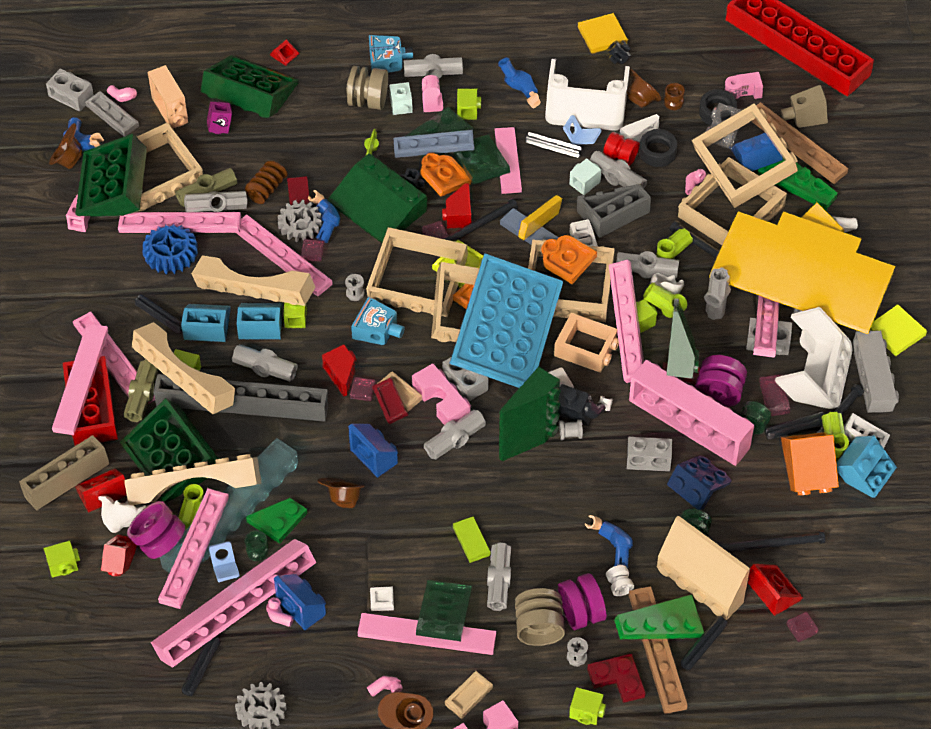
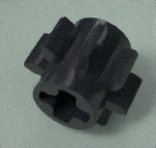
(618, 52)
(414, 178)

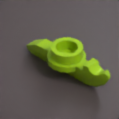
(371, 143)

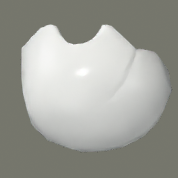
(668, 283)

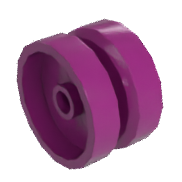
(722, 379)
(156, 530)
(582, 601)

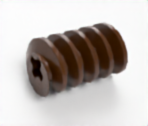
(265, 181)

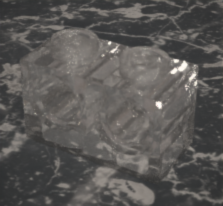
(727, 141)

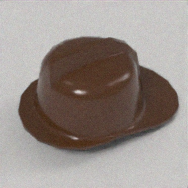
(640, 91)
(68, 150)
(342, 492)
(405, 711)

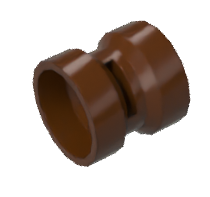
(674, 96)

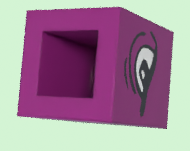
(219, 117)

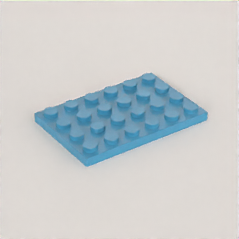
(506, 321)

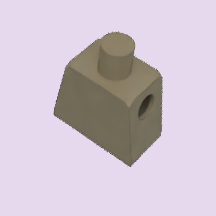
(807, 108)

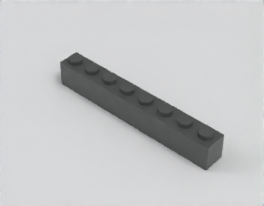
(255, 399)

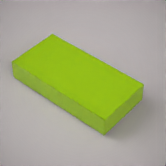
(471, 539)

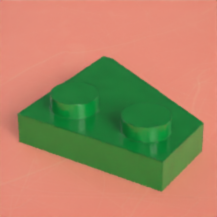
(278, 519)

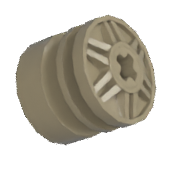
(372, 87)
(539, 617)

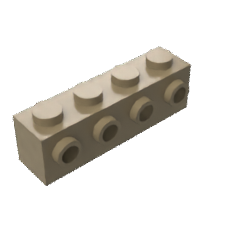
(64, 472)

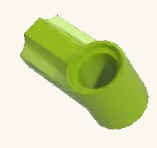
(674, 244)
(663, 299)
(834, 425)
(191, 506)

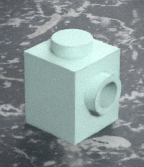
(400, 102)
(585, 176)

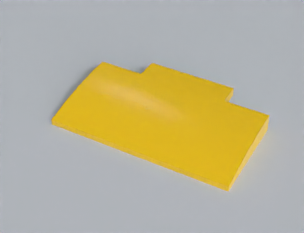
(805, 268)

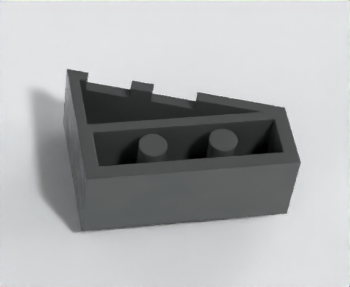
(614, 208)

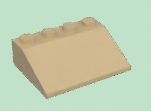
(703, 569)

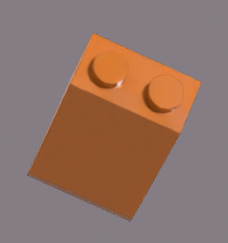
(810, 462)

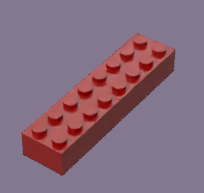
(802, 42)

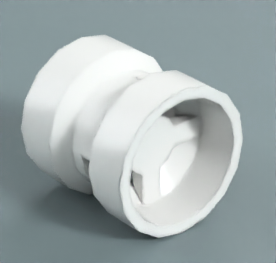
(619, 579)

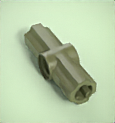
(207, 183)
(141, 391)

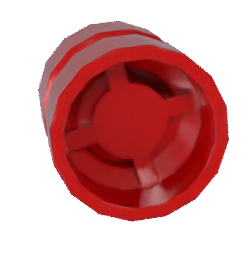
(620, 148)

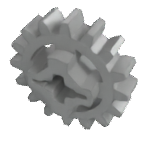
(299, 220)
(261, 703)

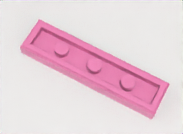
(506, 144)

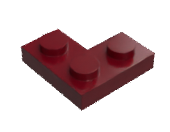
(619, 671)

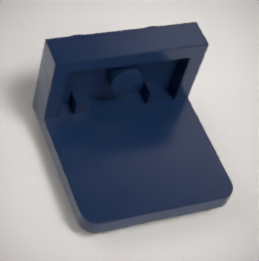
(697, 480)

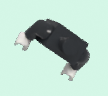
(579, 405)

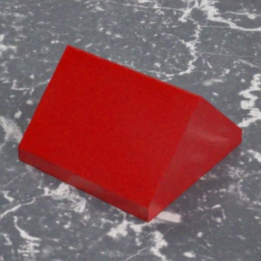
(109, 484)
(773, 587)

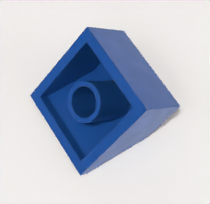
(756, 152)
(372, 448)
(299, 599)

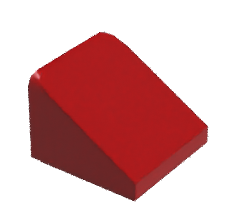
(284, 53)

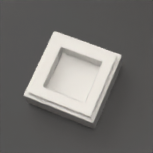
(381, 598)

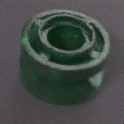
(757, 415)
(698, 519)

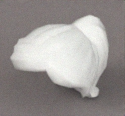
(118, 515)

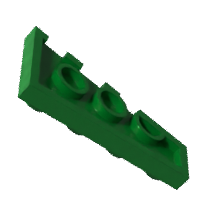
(805, 186)
(661, 621)

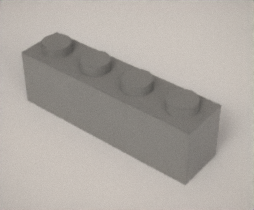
(875, 371)

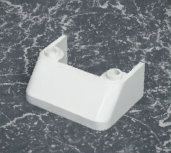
(589, 106)
(826, 363)

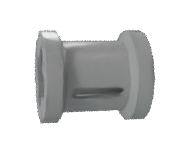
(350, 284)
(570, 429)
(581, 655)

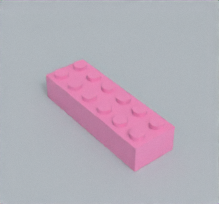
(691, 412)

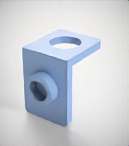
(580, 135)
(224, 568)

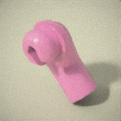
(123, 94)
(694, 179)
(275, 612)
(385, 682)

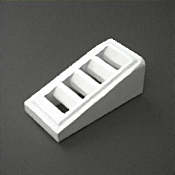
(640, 127)
(583, 229)
(867, 428)

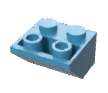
(259, 320)
(205, 322)
(865, 465)

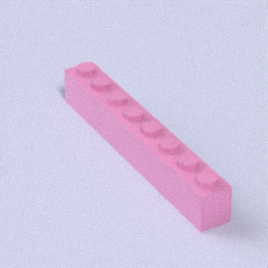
(231, 603)

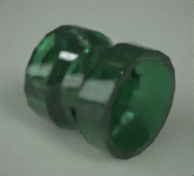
(256, 545)

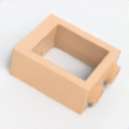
(168, 97)
(580, 356)

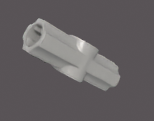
(433, 65)
(616, 171)
(228, 201)
(649, 264)
(717, 293)
(264, 362)
(454, 434)
(499, 576)

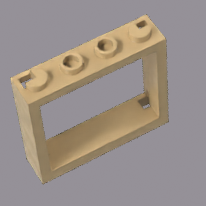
(155, 139)
(758, 184)
(775, 197)
(417, 243)
(454, 273)
(592, 311)

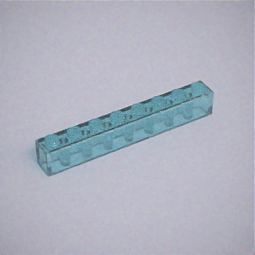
(274, 465)

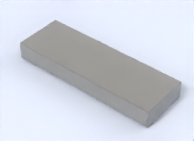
(112, 114)

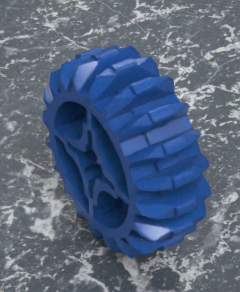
(182, 246)

